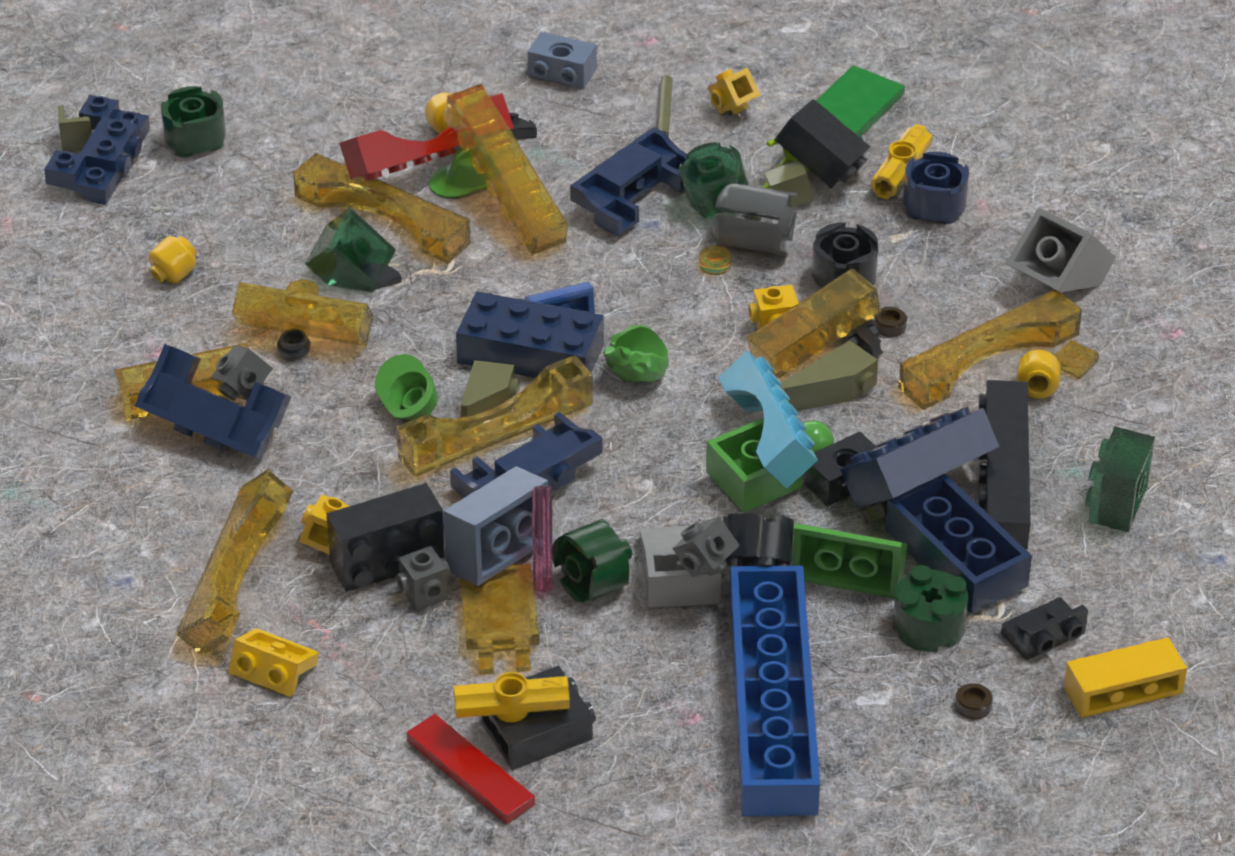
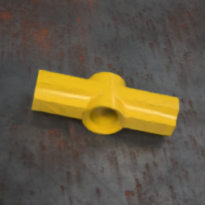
(891, 174)
(511, 697)

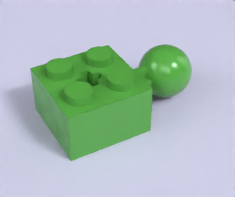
(738, 470)

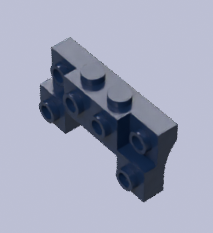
(105, 156)
(627, 176)
(194, 409)
(550, 455)

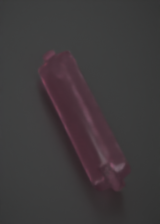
(542, 539)

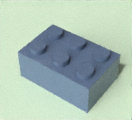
(491, 526)

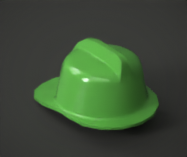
(457, 178)
(406, 387)

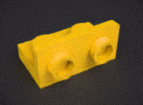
(270, 661)

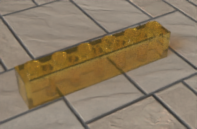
(505, 169)

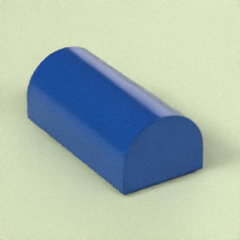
(573, 297)

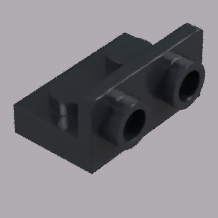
(1045, 628)

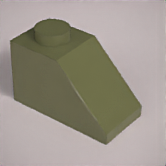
(488, 387)

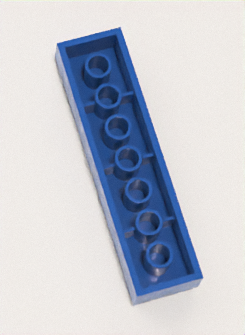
(773, 692)

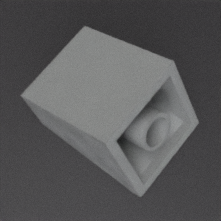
(1060, 254)

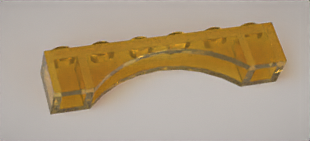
(436, 229)
(1038, 323)
(435, 441)
(214, 604)

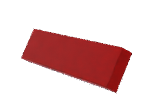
(470, 768)

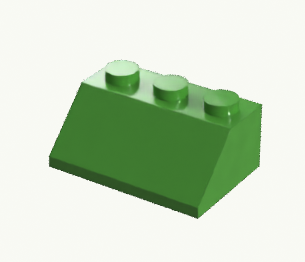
(849, 560)

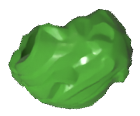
(637, 355)

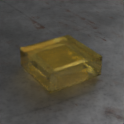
(1076, 359)

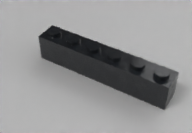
(1007, 467)

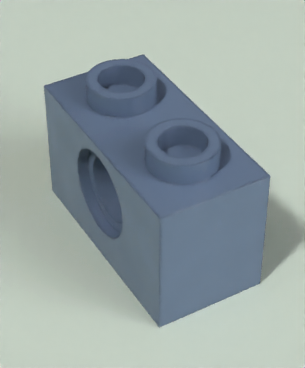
(562, 60)

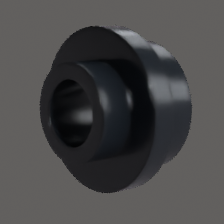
(293, 344)

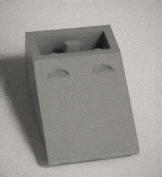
(665, 577)

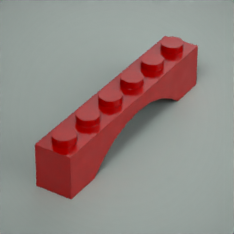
(380, 150)

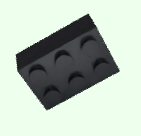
(374, 534)

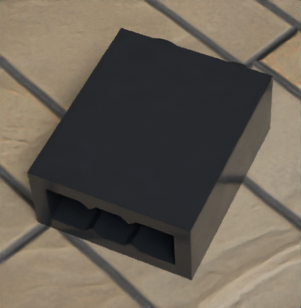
(823, 144)
(542, 731)

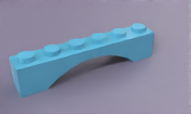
(783, 444)

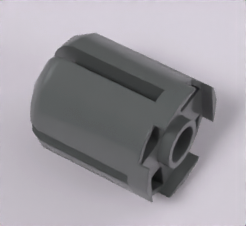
(756, 203)

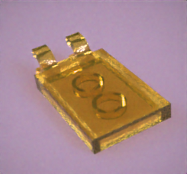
(501, 617)

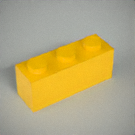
(1125, 677)

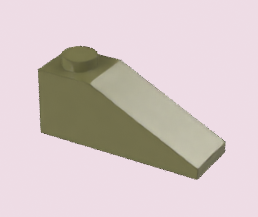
(833, 378)

